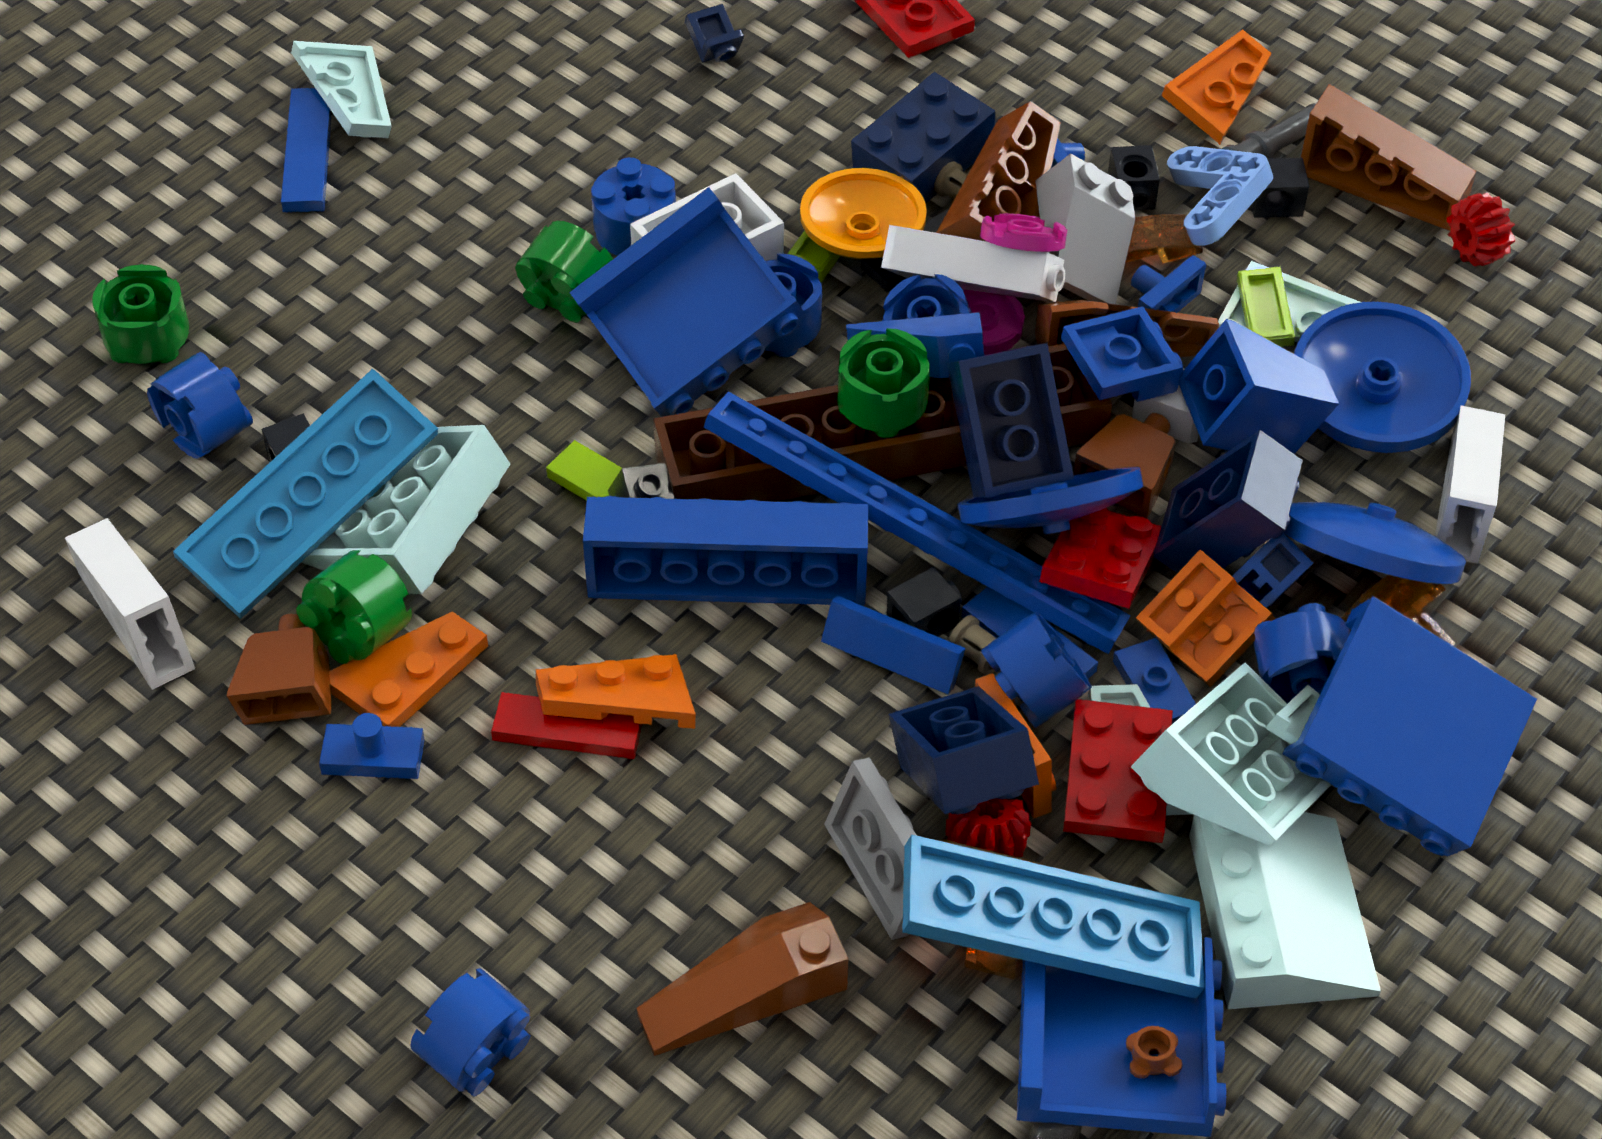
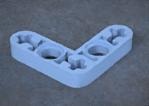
(1233, 182)

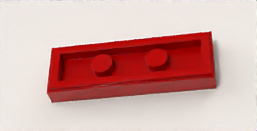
(522, 721)

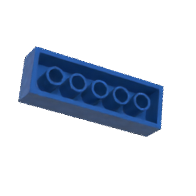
(725, 550)

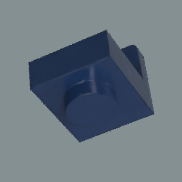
(713, 34)

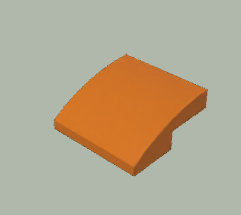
(1204, 618)

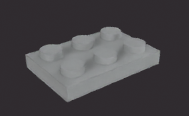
(872, 840)

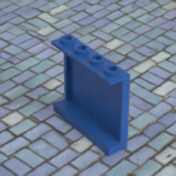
(688, 305)
(1412, 729)
(1079, 1062)

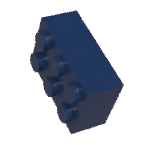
(925, 133)
(1010, 421)
(1230, 504)
(964, 750)

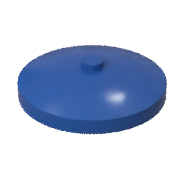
(1392, 374)
(1054, 503)
(1375, 541)

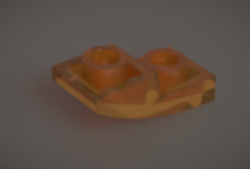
(1162, 236)

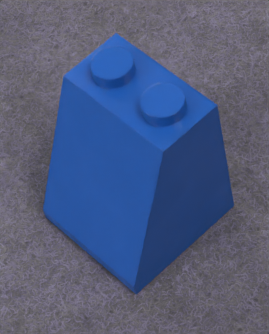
(1254, 385)

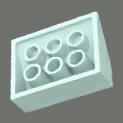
(422, 507)
(1228, 765)
(1283, 915)

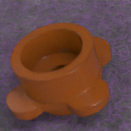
(1153, 1041)

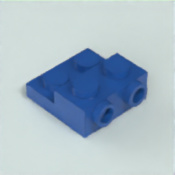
(1124, 355)

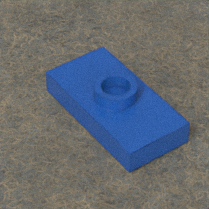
(1155, 675)

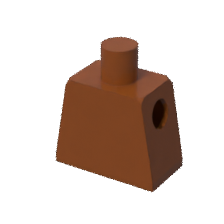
(1132, 444)
(282, 675)

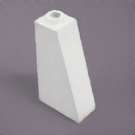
(974, 264)
(1471, 481)
(131, 602)

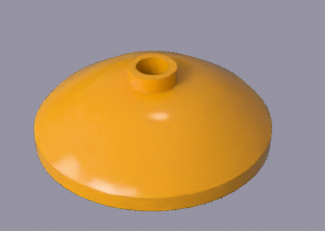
(855, 206)

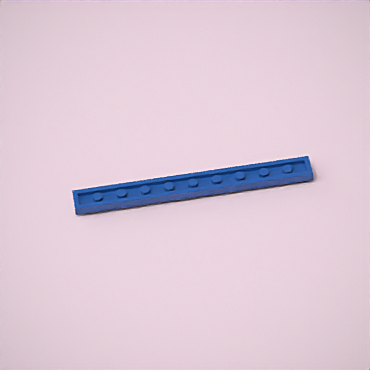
(914, 520)

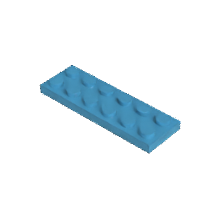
(305, 493)
(1052, 917)

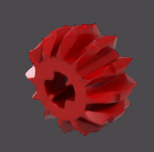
(1481, 229)
(992, 826)

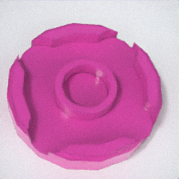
(1023, 233)
(1000, 319)

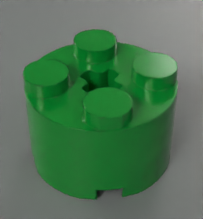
(556, 265)
(141, 315)
(883, 381)
(355, 606)

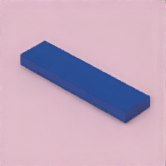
(306, 152)

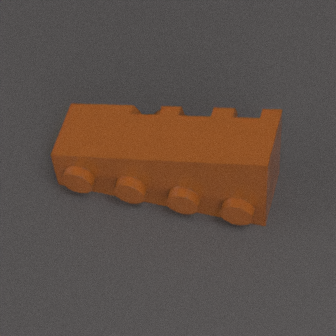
(1381, 160)
(1005, 172)

